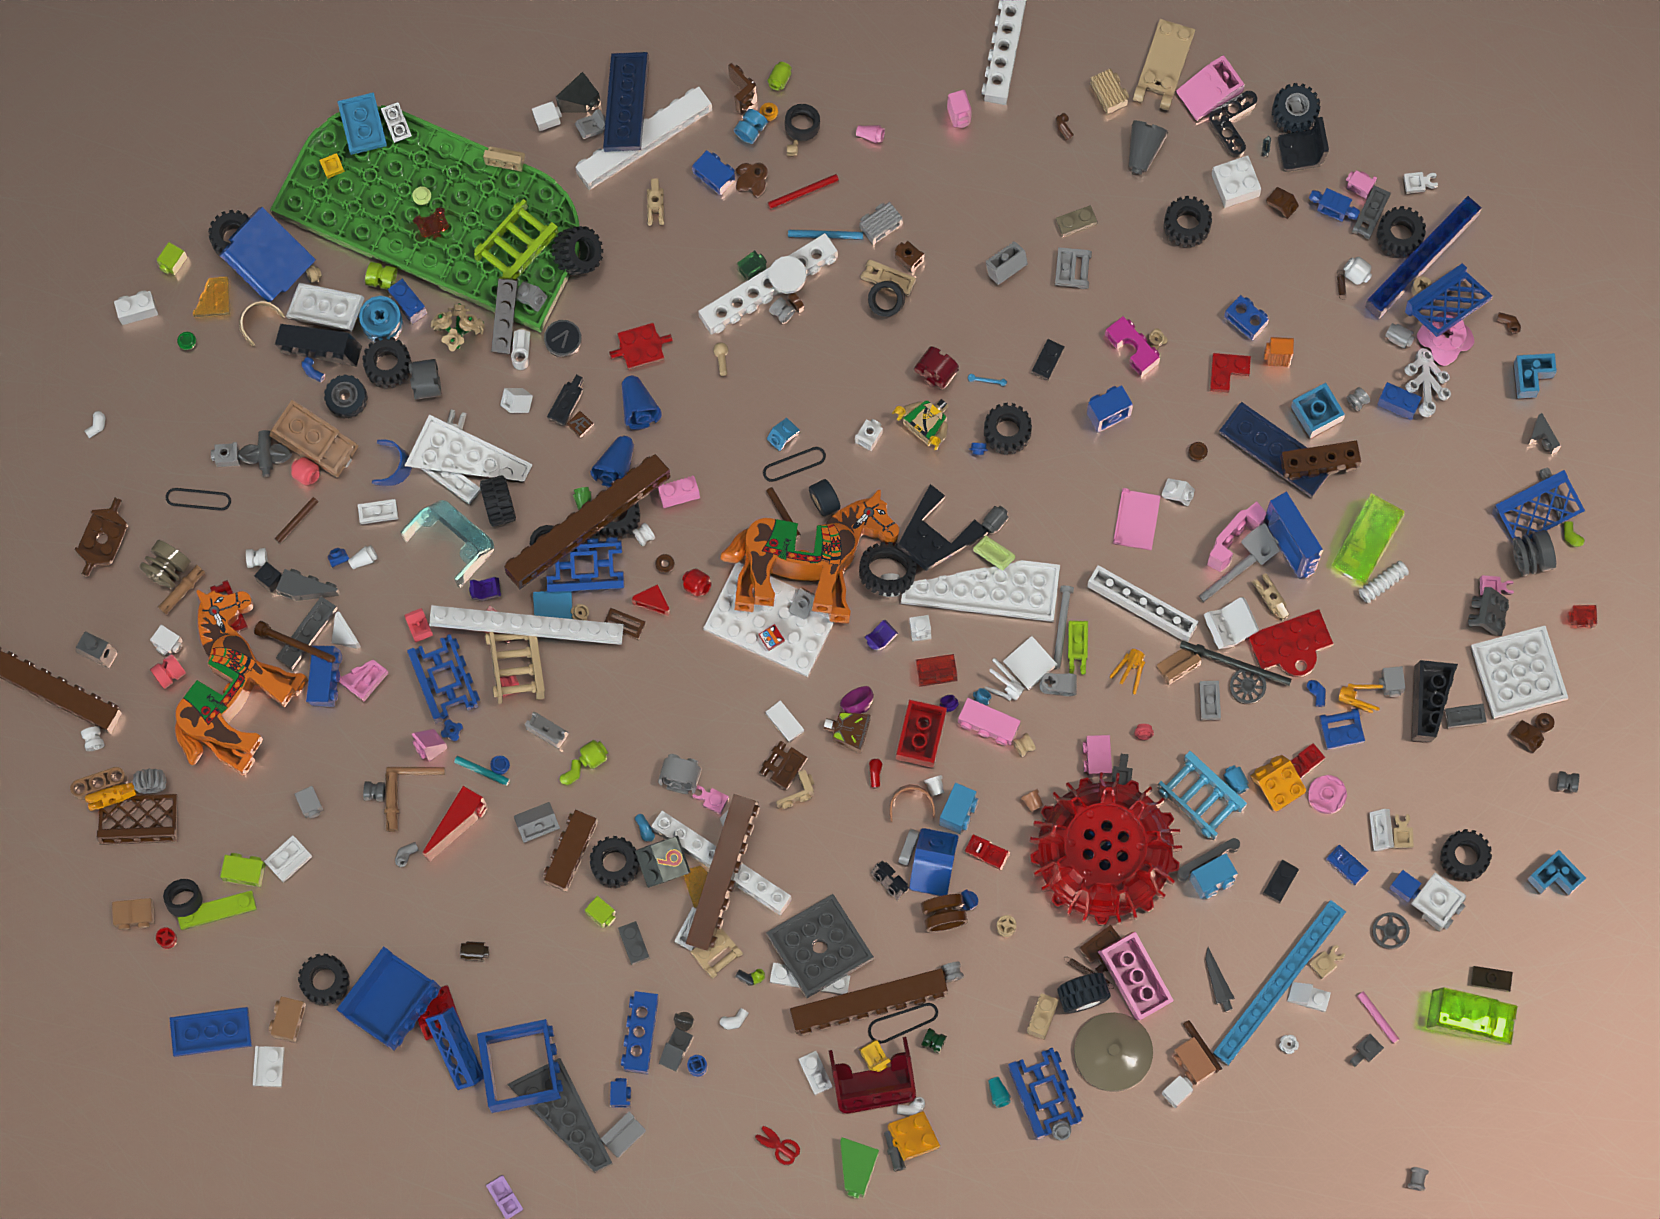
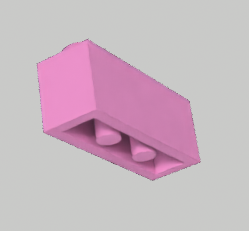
(988, 722)

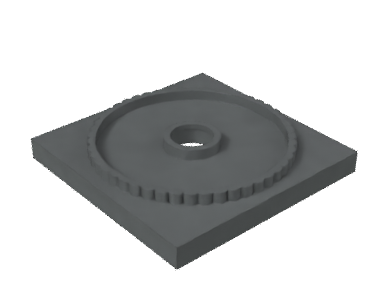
(820, 923)

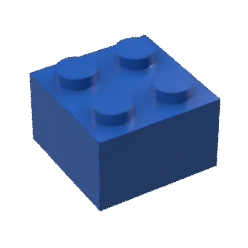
(1109, 408)

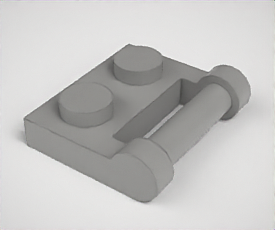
(1066, 267)

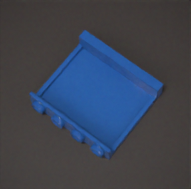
(388, 999)

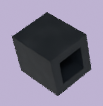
(268, 577)

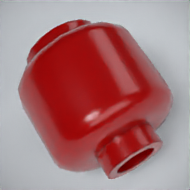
(696, 582)

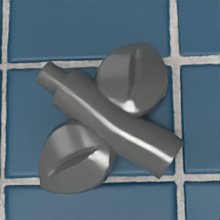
(265, 453)

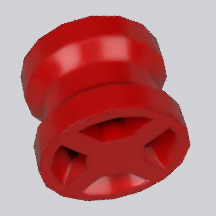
(165, 934)

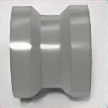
(1358, 399)
(952, 971)

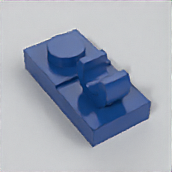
(1347, 864)

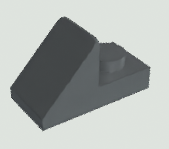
(1543, 430)
(675, 1049)

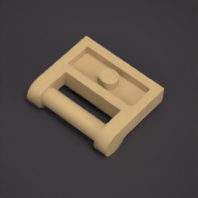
(705, 957)

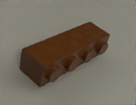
(570, 851)

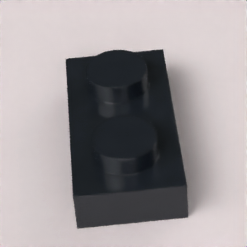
(1048, 359)
(1281, 881)

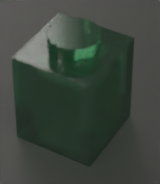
(751, 265)

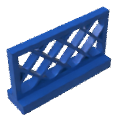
(1441, 287)
(1536, 491)

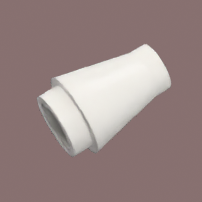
(363, 557)

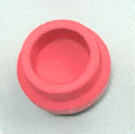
(1144, 731)

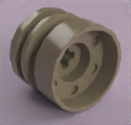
(166, 562)

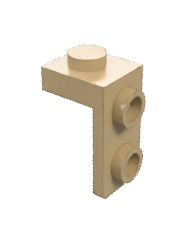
(807, 782)

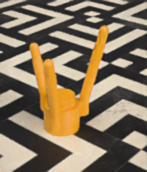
(1134, 660)
(1349, 696)

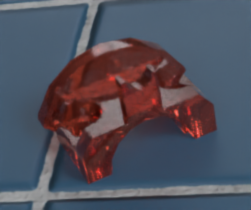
(432, 224)

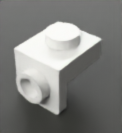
(1178, 491)

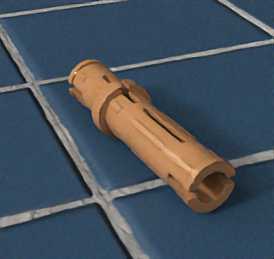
(183, 587)
(391, 802)

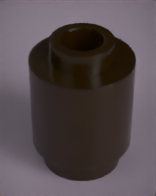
(474, 951)

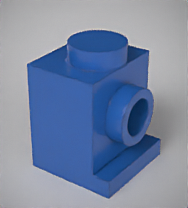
(620, 1093)

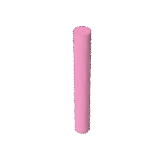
(1378, 1017)

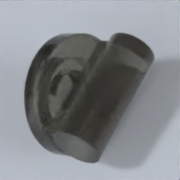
(683, 1021)

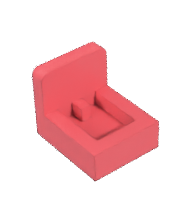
(418, 625)

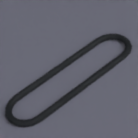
(790, 457)
(198, 491)

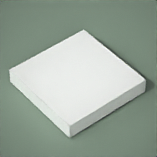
(1030, 662)
(1438, 899)

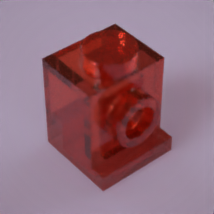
(1583, 616)

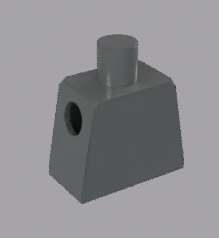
(94, 649)

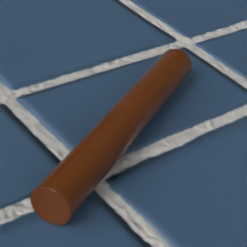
(779, 506)
(296, 520)
(1193, 1032)

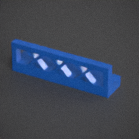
(458, 1047)

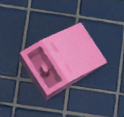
(1211, 88)

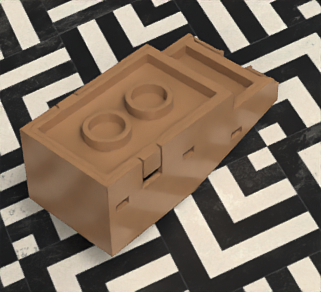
(313, 439)

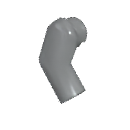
(404, 853)

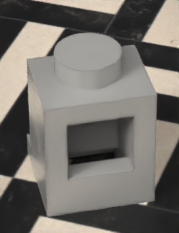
(230, 458)

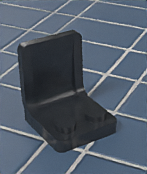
(1304, 148)

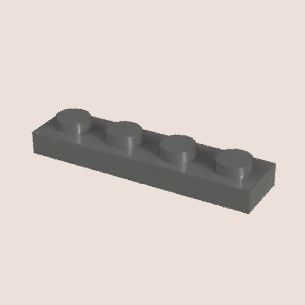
(307, 631)

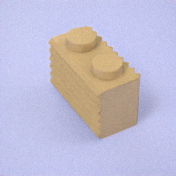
(1109, 91)
(1042, 1016)

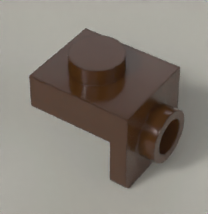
(1283, 201)
(1528, 735)

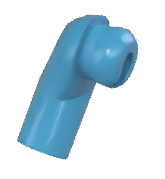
(645, 828)

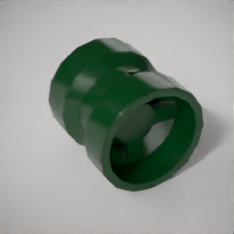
(934, 1040)

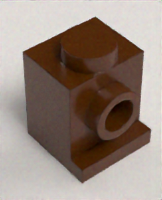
(911, 261)

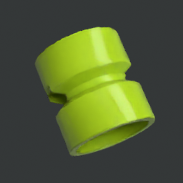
(381, 276)

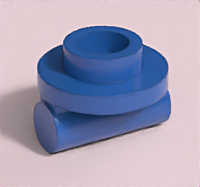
(337, 556)
(970, 900)

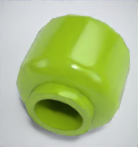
(593, 754)

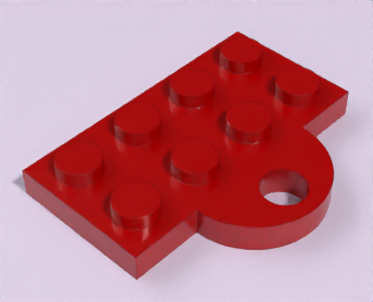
(1291, 643)

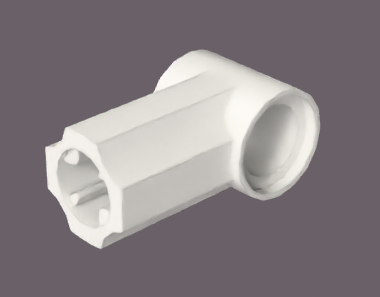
(521, 349)

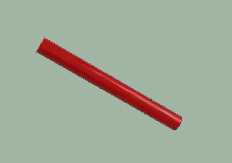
(803, 191)

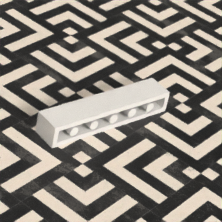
(1142, 604)

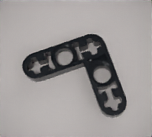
(1225, 122)

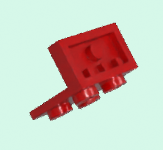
(439, 1004)

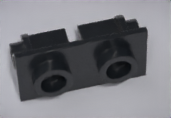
(895, 886)

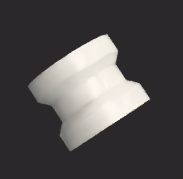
(643, 534)

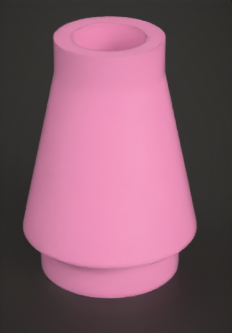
(872, 133)

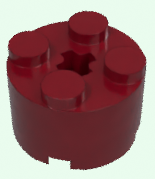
(936, 368)

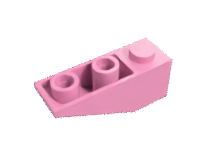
(428, 744)

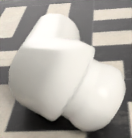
(98, 424)

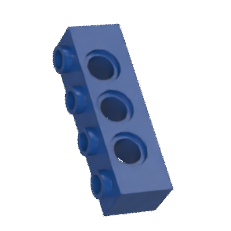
(639, 1001)

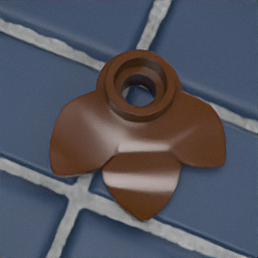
(749, 180)

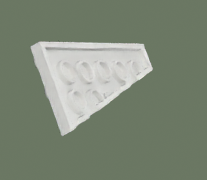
(456, 451)

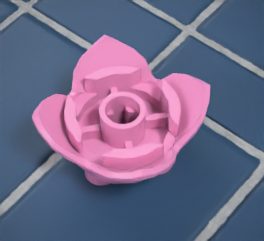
(1446, 349)

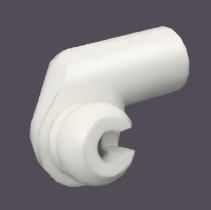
(734, 1022)
(914, 1108)

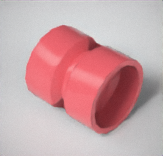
(167, 671)

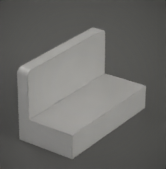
(536, 822)
(623, 1134)

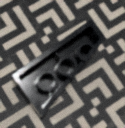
(319, 344)

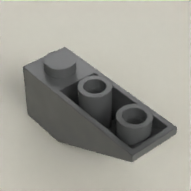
(298, 587)

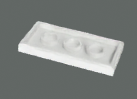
(325, 307)

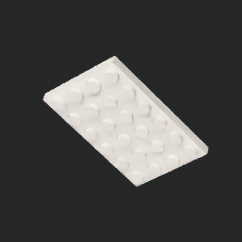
(802, 636)

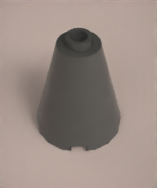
(1144, 145)

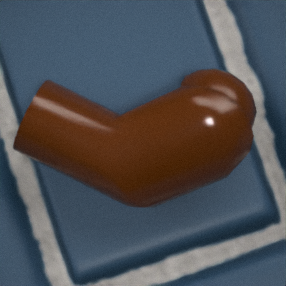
(1062, 126)
(1511, 322)

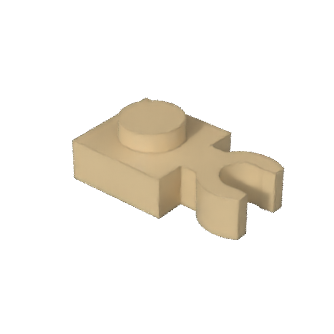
(1402, 835)
(1325, 963)

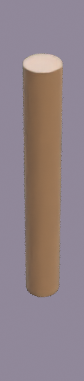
(416, 770)

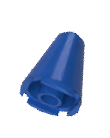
(638, 404)
(614, 462)

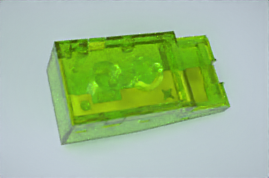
(1368, 538)
(1471, 1016)

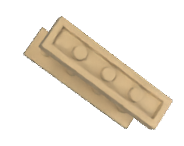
(534, 668)

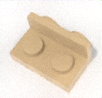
(504, 158)

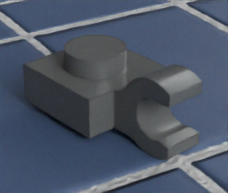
(1125, 773)
(1367, 1049)

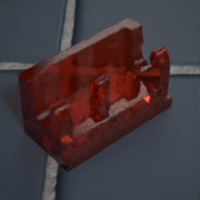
(936, 670)

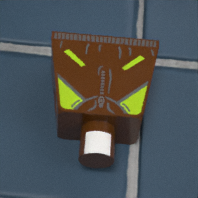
(849, 730)

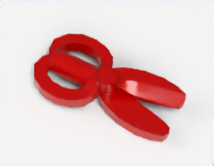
(775, 1143)

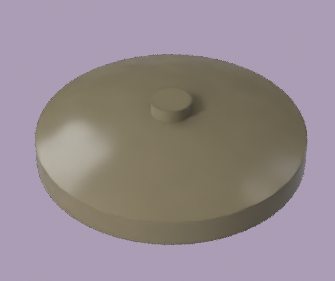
(1113, 1052)

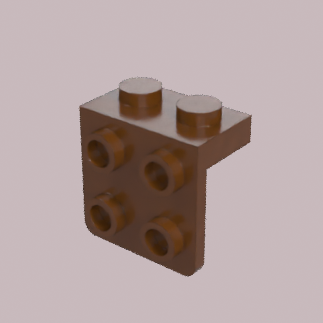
(748, 95)

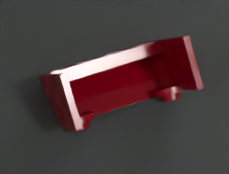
(874, 1089)

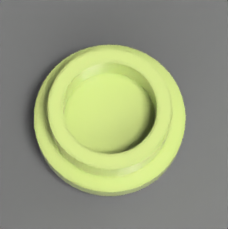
(421, 195)

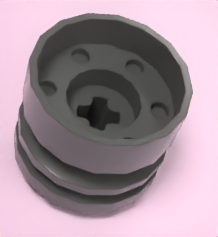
(1529, 554)

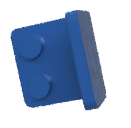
(933, 862)

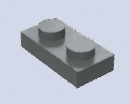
(633, 943)

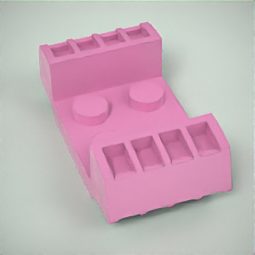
(1252, 518)

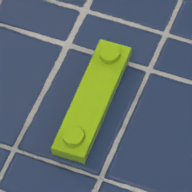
(219, 910)

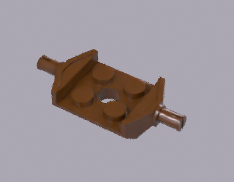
(107, 523)

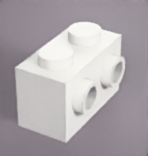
(136, 307)

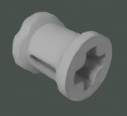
(1418, 1178)

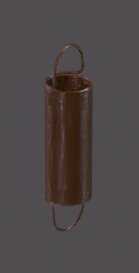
(1341, 284)

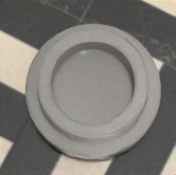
(1061, 1130)

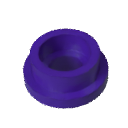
(949, 702)

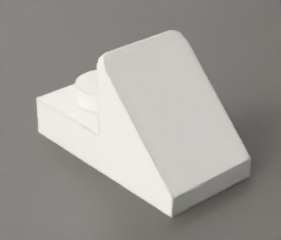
(1308, 996)

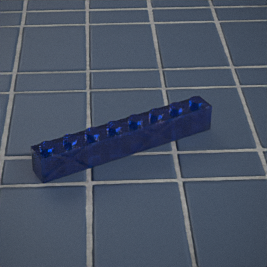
(1423, 257)

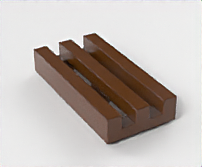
(639, 630)

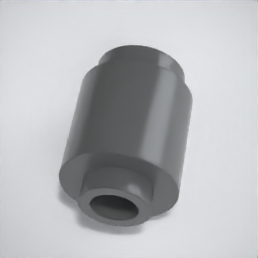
(995, 519)

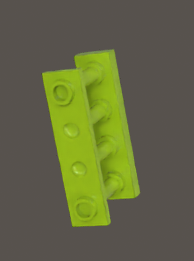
(535, 246)

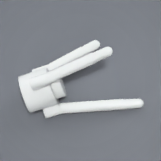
(1013, 687)

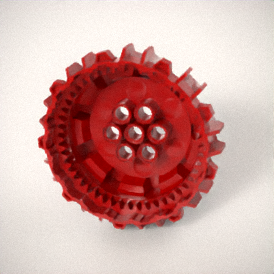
(1125, 884)

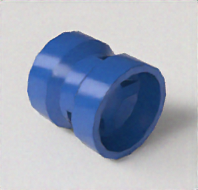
(694, 1066)

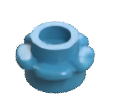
(982, 696)

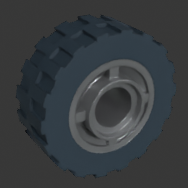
(340, 386)

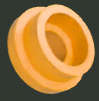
(769, 116)

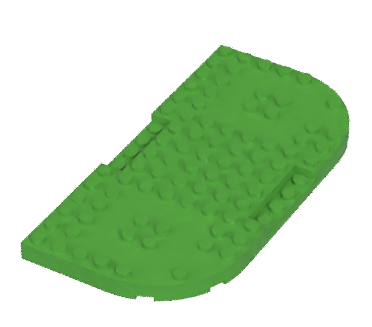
(374, 209)

